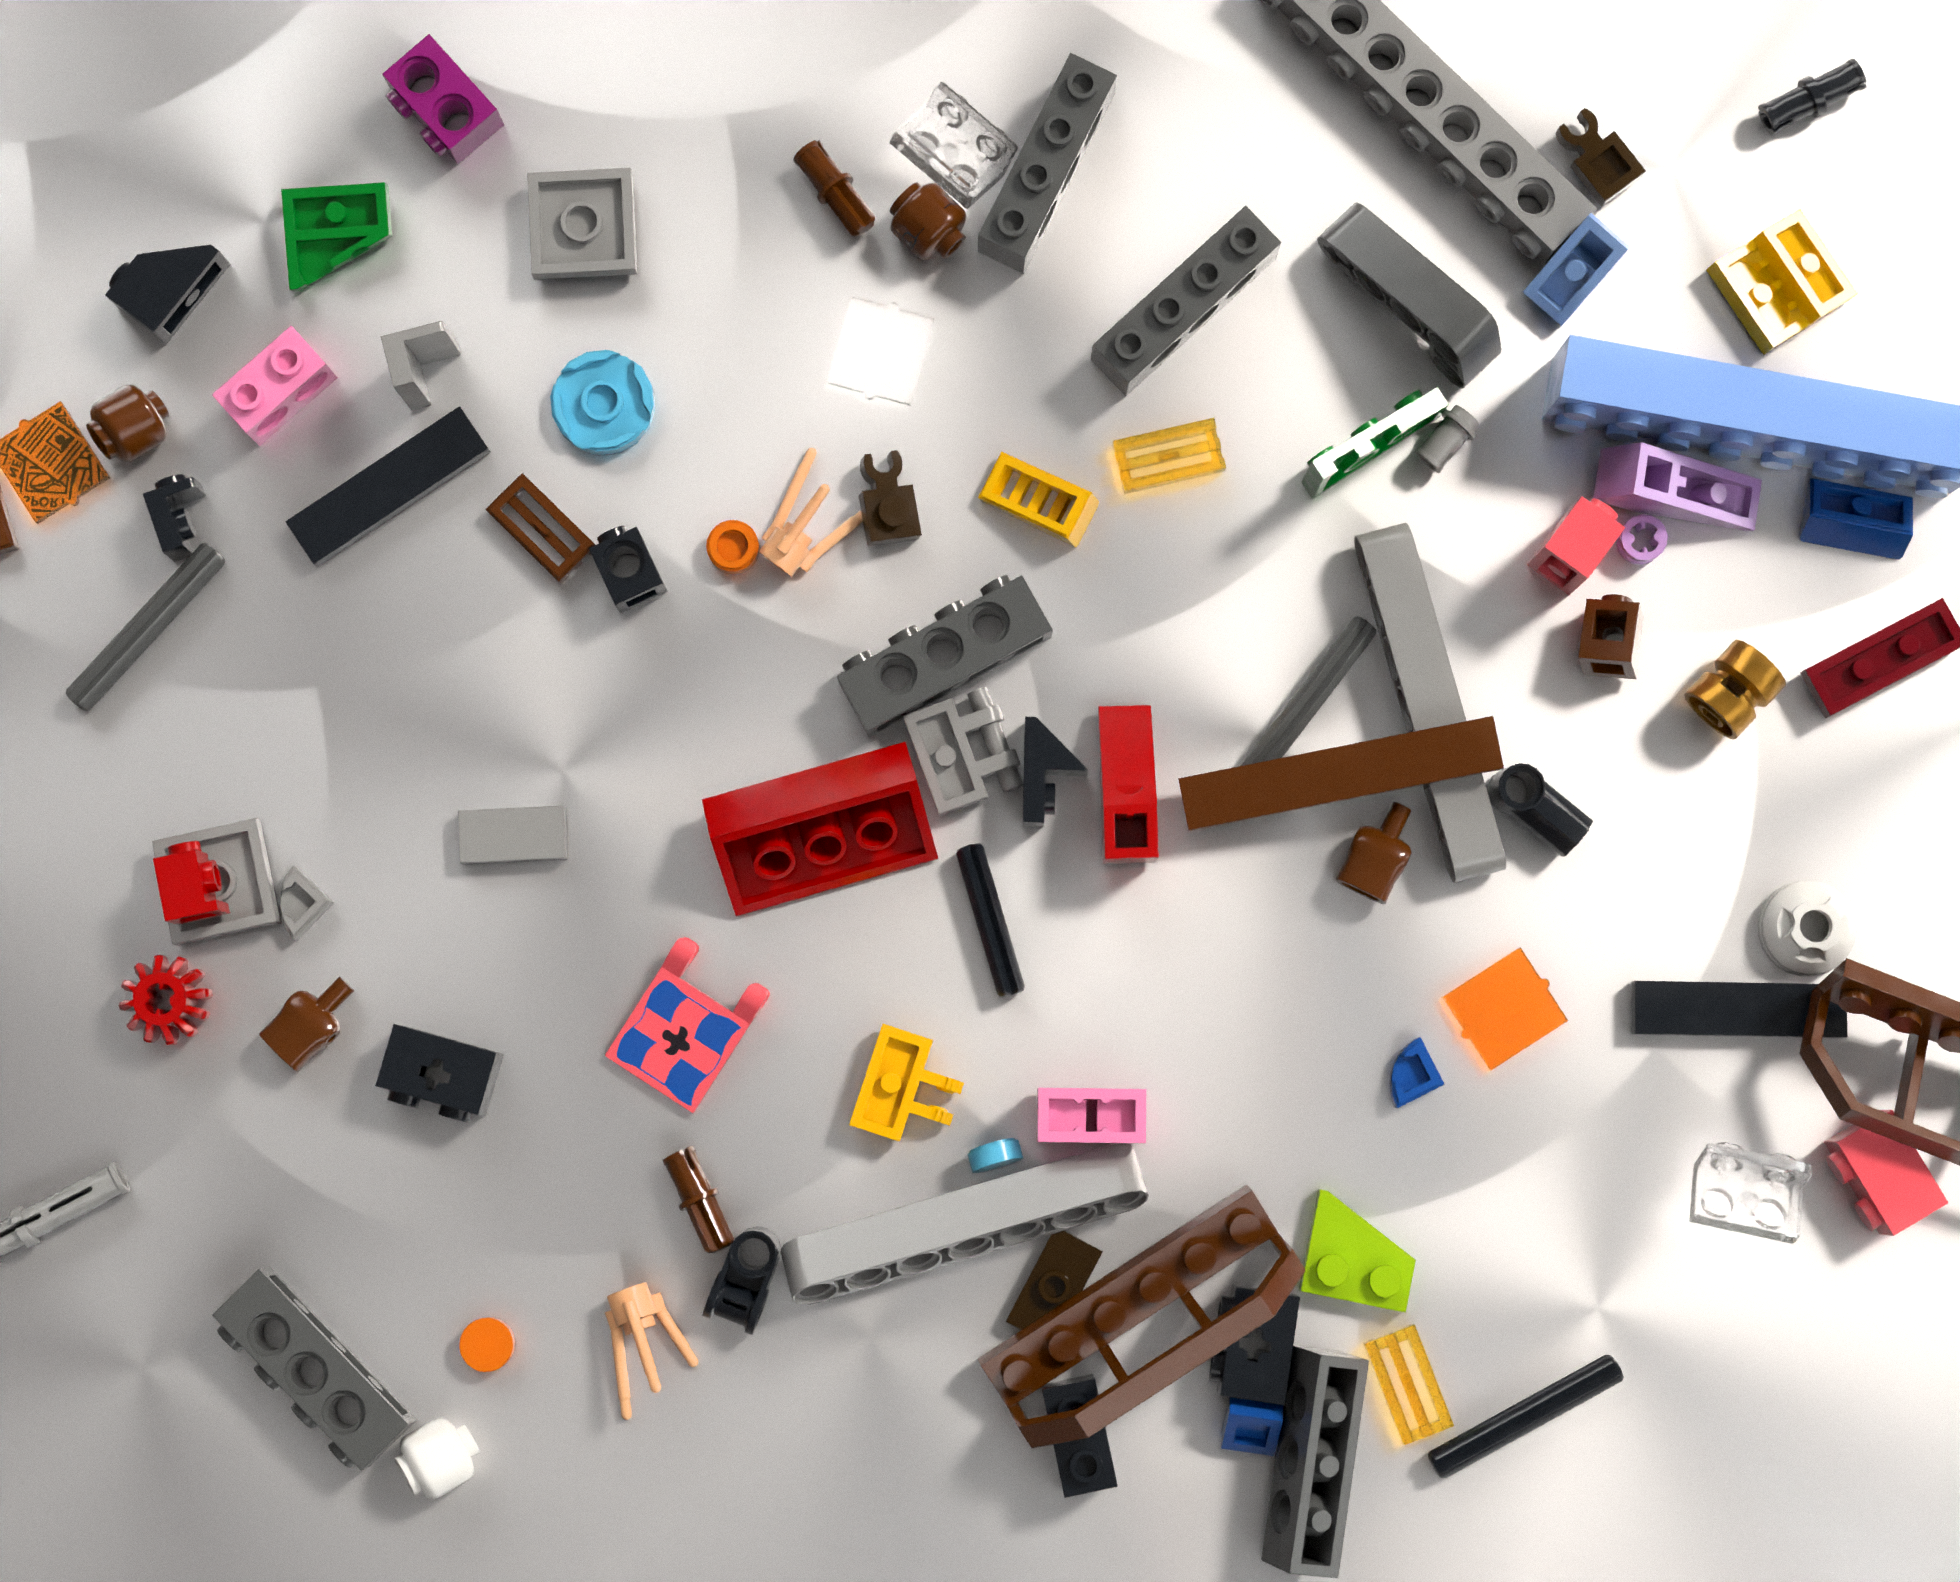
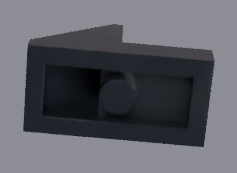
(1043, 756)

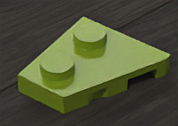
(1354, 1259)

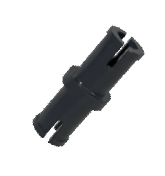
(1812, 96)

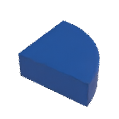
(1413, 1074)

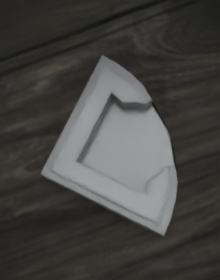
(301, 903)

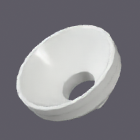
(1781, 932)

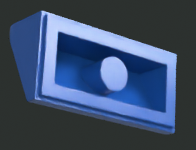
(1857, 519)

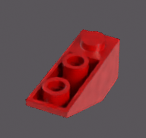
(1127, 785)

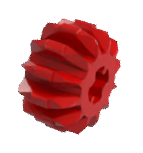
(183, 1001)

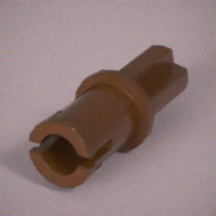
(835, 188)
(699, 1200)

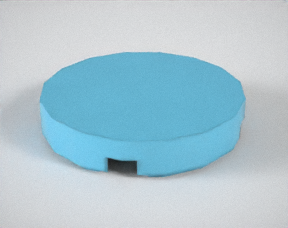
(603, 402)

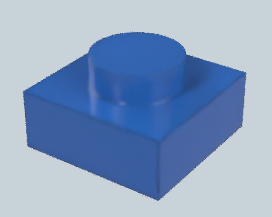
(1252, 1426)

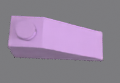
(1676, 487)

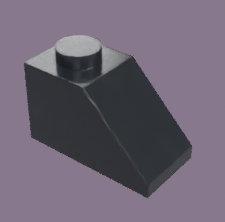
(166, 286)

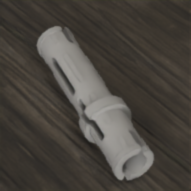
(73, 1201)

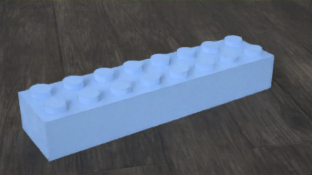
(1755, 415)

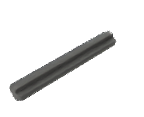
(145, 627)
(1313, 692)

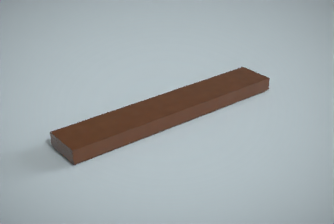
(1341, 773)

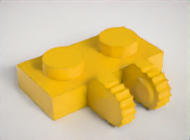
(893, 1083)

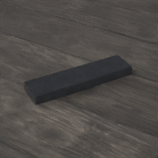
(387, 487)
(1727, 1009)

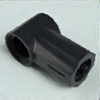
(1542, 811)

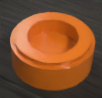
(733, 547)
(487, 1344)

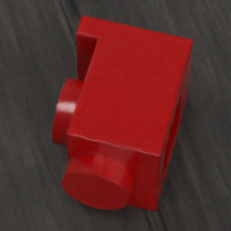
(188, 884)

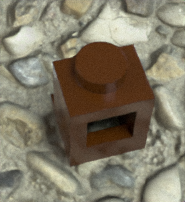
(1609, 657)

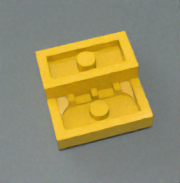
(1781, 281)

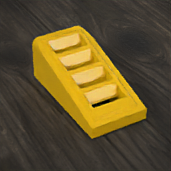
(1078, 517)

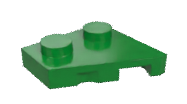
(332, 227)

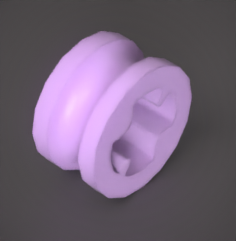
(1657, 540)

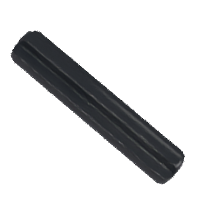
(990, 920)

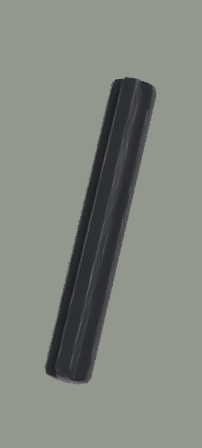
(1525, 1416)

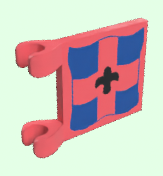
(680, 1034)

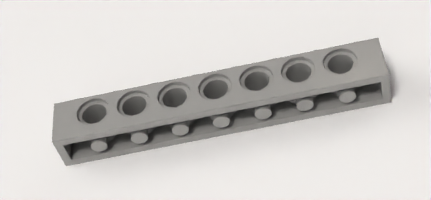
(1451, 103)

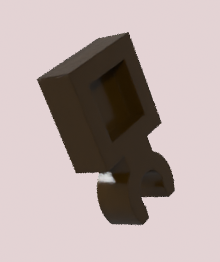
(1603, 164)
(887, 509)

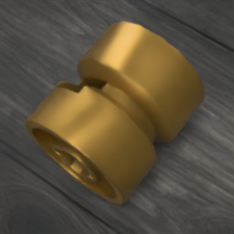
(1746, 675)

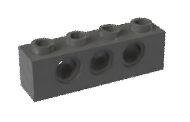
(1047, 163)
(1185, 300)
(882, 707)
(382, 1414)
(1315, 1462)

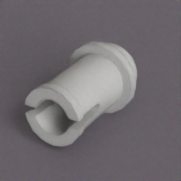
(1447, 438)

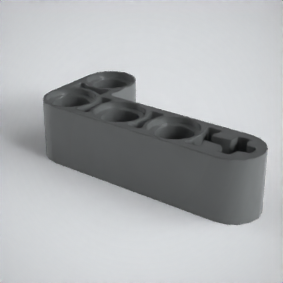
(1422, 296)

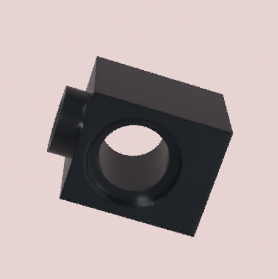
(631, 590)

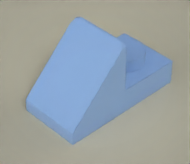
(1576, 269)

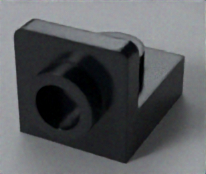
(173, 525)

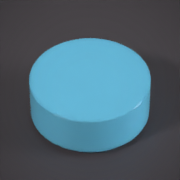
(995, 1155)

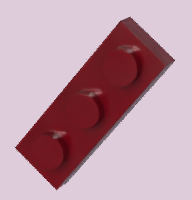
(1883, 658)

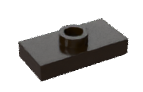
(1055, 1278)

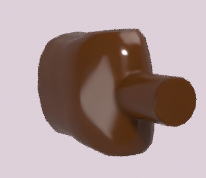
(1377, 857)
(306, 1024)

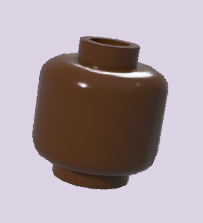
(128, 423)

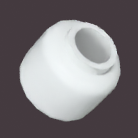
(436, 1458)

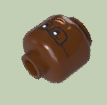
(928, 221)

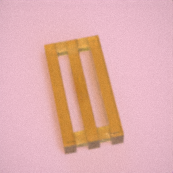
(1163, 436)
(1424, 1427)

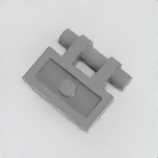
(948, 758)

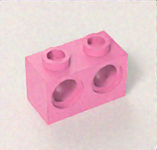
(274, 386)
(1091, 1115)

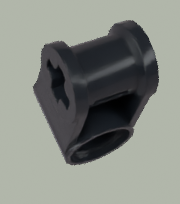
(743, 1282)

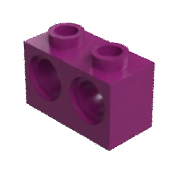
(449, 95)

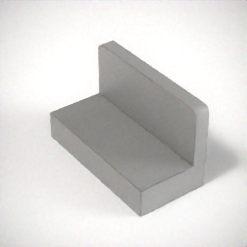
(410, 350)

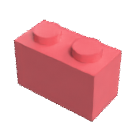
(1577, 544)
(1886, 1178)

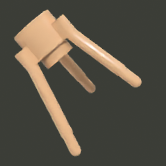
(788, 544)
(634, 1311)

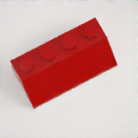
(819, 829)

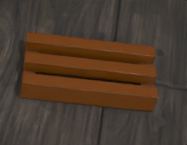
(572, 559)

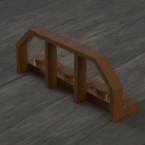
(1906, 1010)
(1128, 1298)

